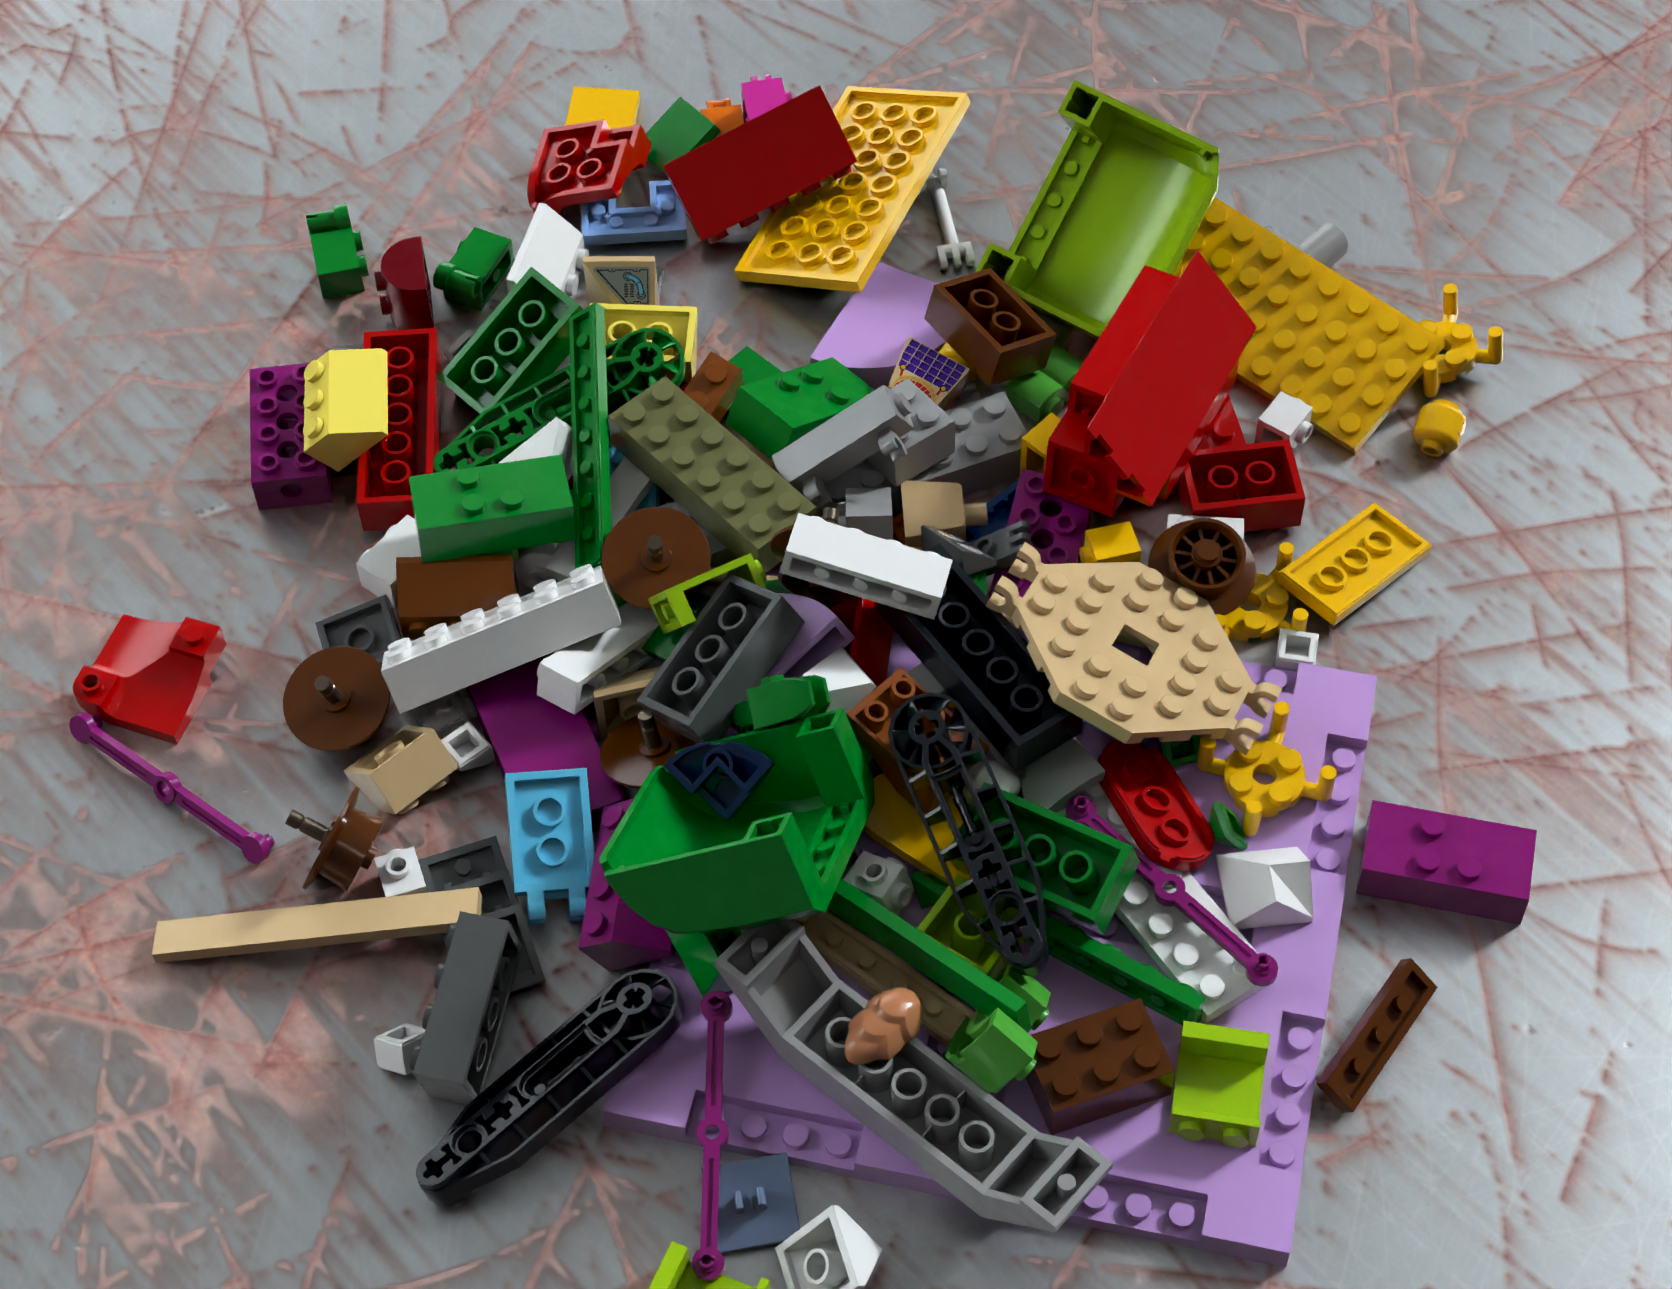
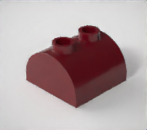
(406, 285)

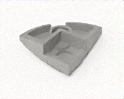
(1060, 775)

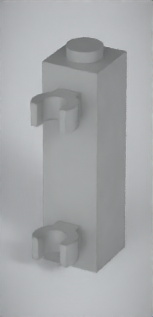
(844, 442)

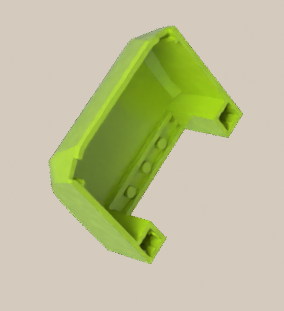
(1113, 201)

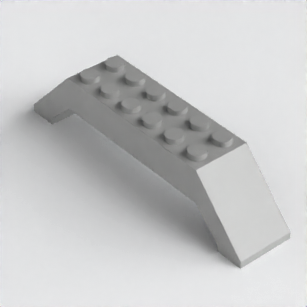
(915, 1097)

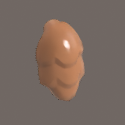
(883, 1026)

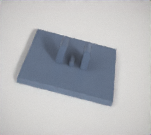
(756, 1203)

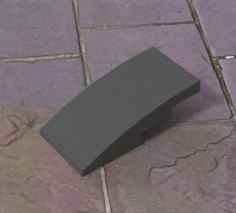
(484, 867)

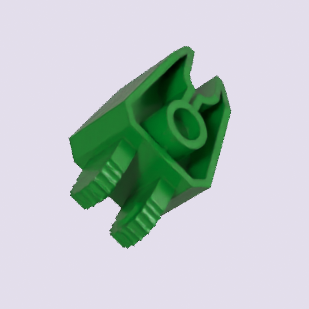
(782, 701)

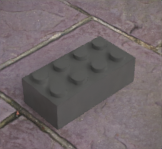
(720, 658)
(466, 1008)

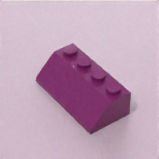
(610, 928)

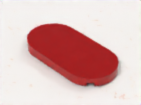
(1155, 806)

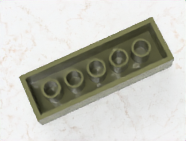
(707, 470)

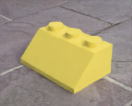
(675, 320)
(345, 405)

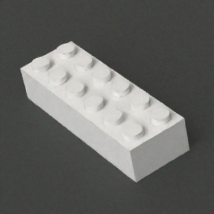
(499, 638)

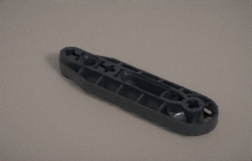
(982, 848)
(551, 1086)

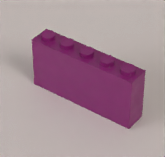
(539, 735)

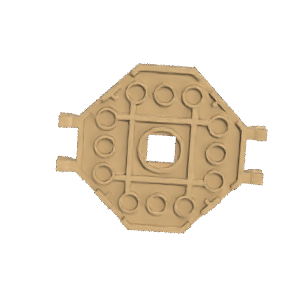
(1184, 690)

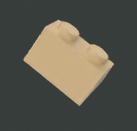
(403, 769)

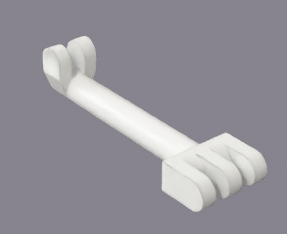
(952, 247)

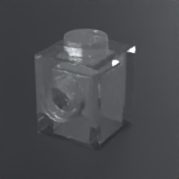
(446, 713)

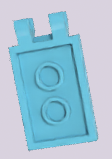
(550, 839)

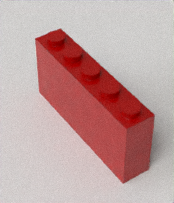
(760, 165)

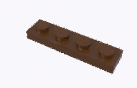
(1376, 1035)

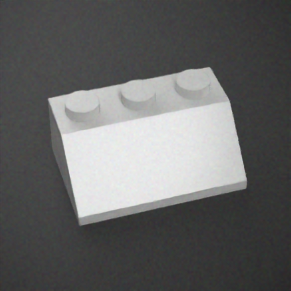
(551, 249)

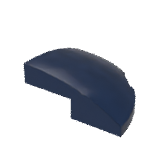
(721, 773)

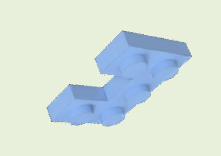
(660, 221)

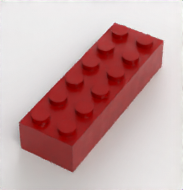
(412, 426)

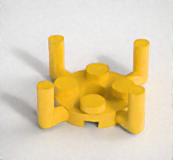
(1460, 345)
(1272, 605)
(1271, 758)

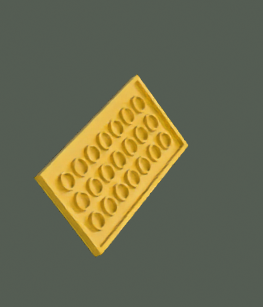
(846, 225)
(1313, 329)

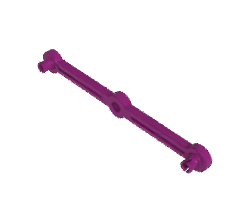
(253, 845)
(1260, 968)
(708, 1261)

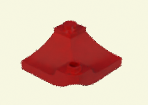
(584, 163)
(151, 675)

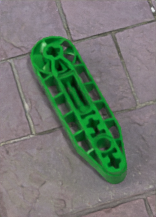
(626, 368)

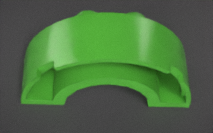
(994, 1046)

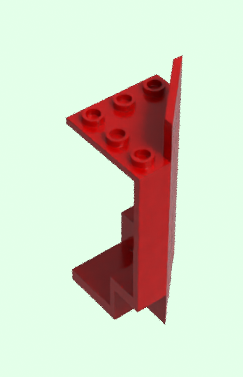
(1148, 390)

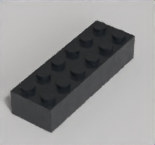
(986, 670)

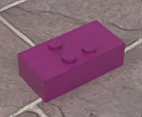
(1447, 862)

